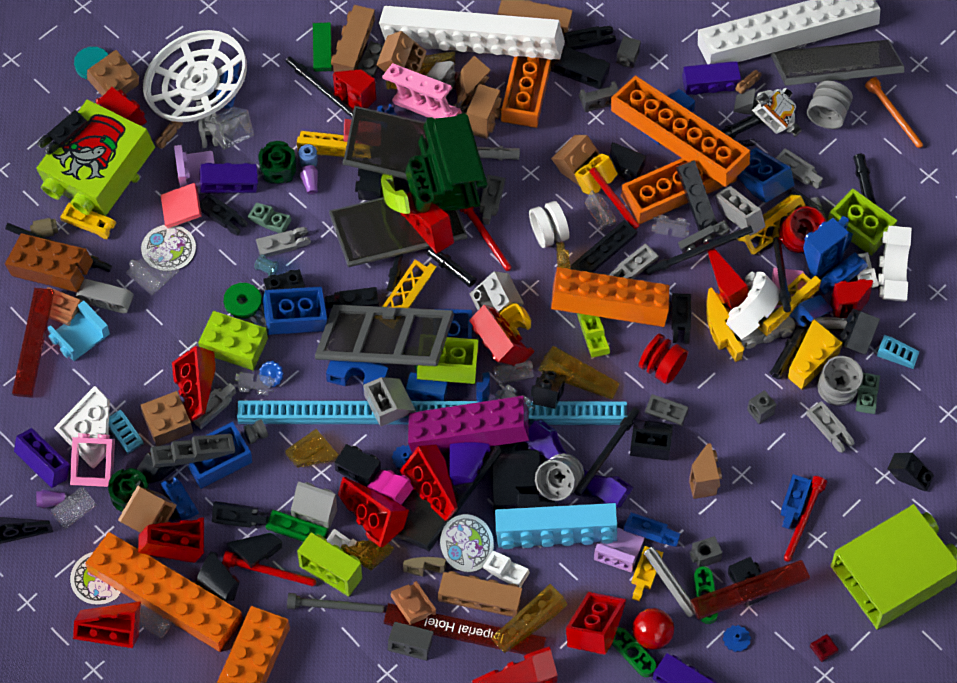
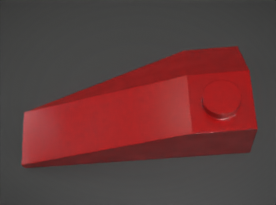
(375, 512)
(536, 668)

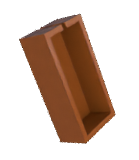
(48, 262)

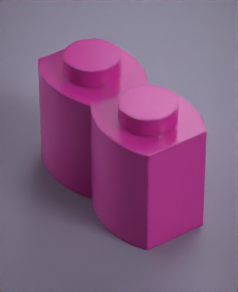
(391, 485)

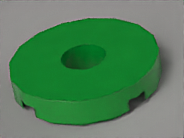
(238, 291)

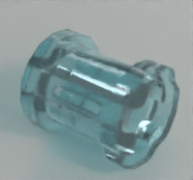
(266, 265)

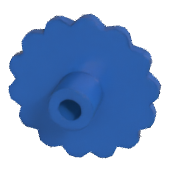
(272, 369)
(401, 456)
(736, 638)

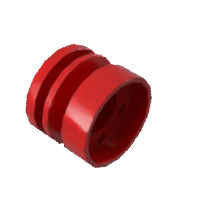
(797, 226)
(660, 357)

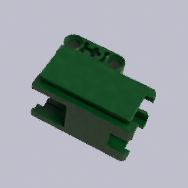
(446, 166)

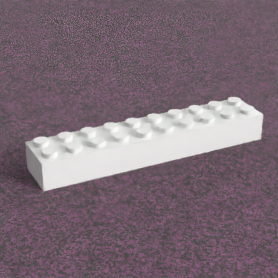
(785, 28)
(476, 32)

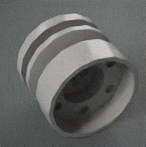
(829, 104)
(842, 371)
(553, 484)

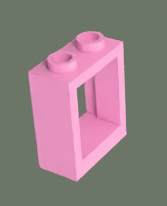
(92, 481)

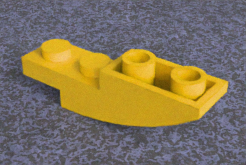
(721, 333)

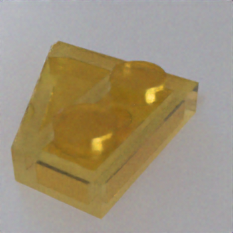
(562, 256)
(311, 450)
(368, 553)

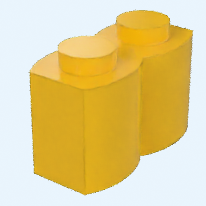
(604, 167)

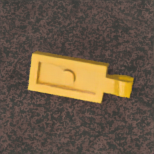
(643, 575)

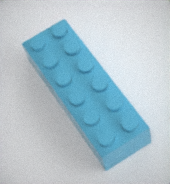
(556, 525)

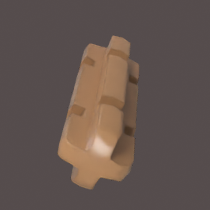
(748, 81)
(167, 134)

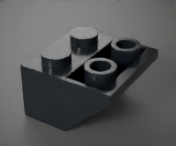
(651, 439)

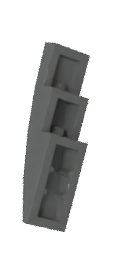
(193, 450)

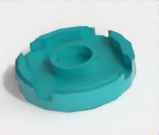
(87, 58)

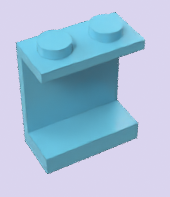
(83, 333)

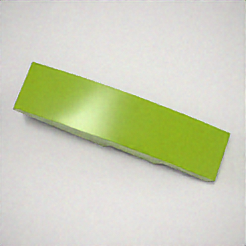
(594, 335)

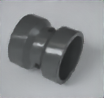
(255, 431)

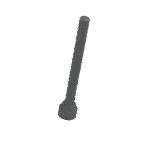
(295, 602)

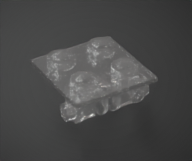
(151, 271)

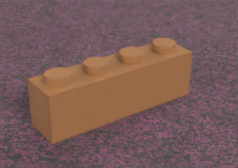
(536, 10)
(353, 39)
(480, 594)

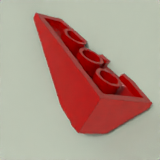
(731, 287)
(194, 376)
(431, 479)

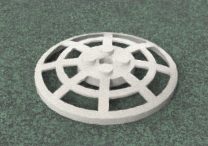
(194, 71)

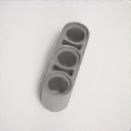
(105, 296)

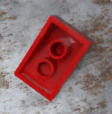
(595, 623)

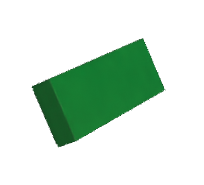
(322, 47)
(293, 526)

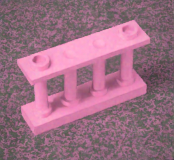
(416, 84)

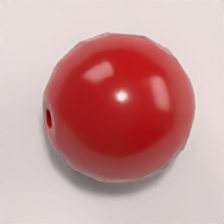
(653, 628)

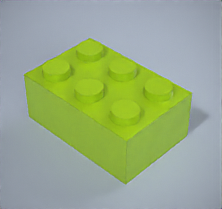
(865, 220)
(234, 340)
(455, 364)
(330, 564)

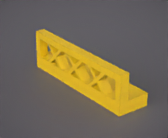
(324, 143)
(770, 217)
(421, 281)
(800, 295)

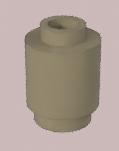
(44, 227)

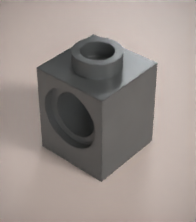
(628, 52)
(761, 407)
(710, 545)

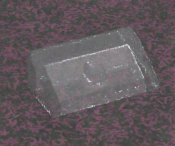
(73, 507)

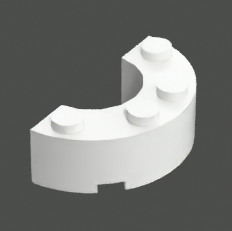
(894, 264)
(761, 301)

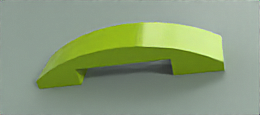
(394, 199)

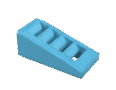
(896, 358)
(116, 422)

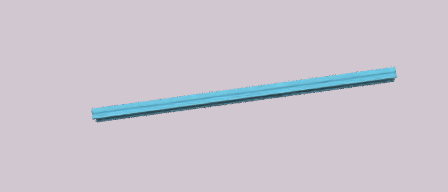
(360, 412)

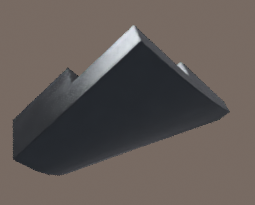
(533, 501)
(256, 548)
(217, 578)

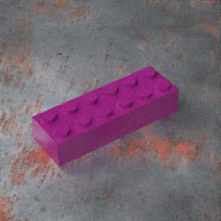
(481, 422)

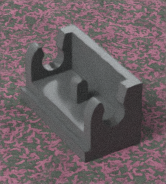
(598, 98)
(667, 409)
(410, 641)

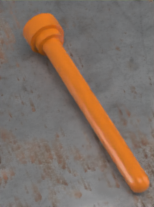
(874, 86)

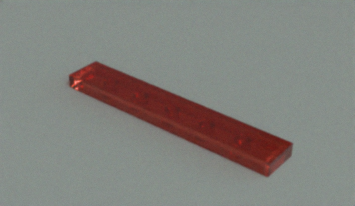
(33, 342)
(749, 589)

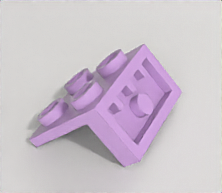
(189, 165)
(620, 553)

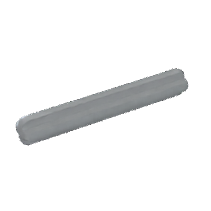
(669, 580)

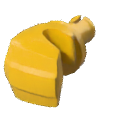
(516, 317)

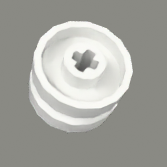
(549, 224)

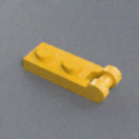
(88, 222)

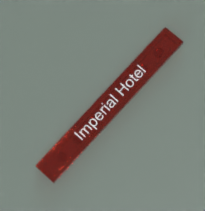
(463, 630)

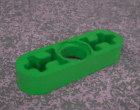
(709, 581)
(647, 659)

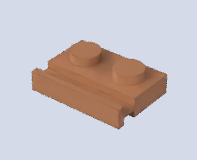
(63, 307)
(413, 603)

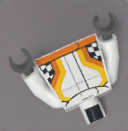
(777, 110)

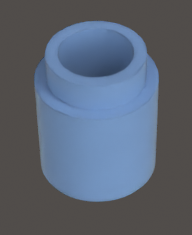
(307, 155)

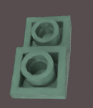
(268, 218)
(868, 393)

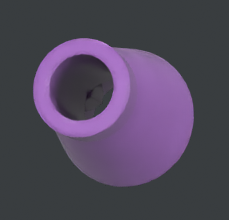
(310, 178)
(48, 498)

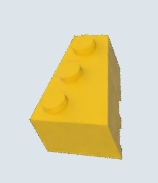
(813, 354)

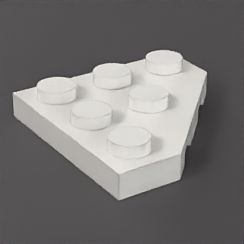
(88, 417)

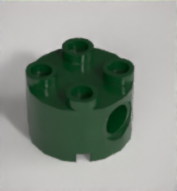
(277, 162)
(122, 486)

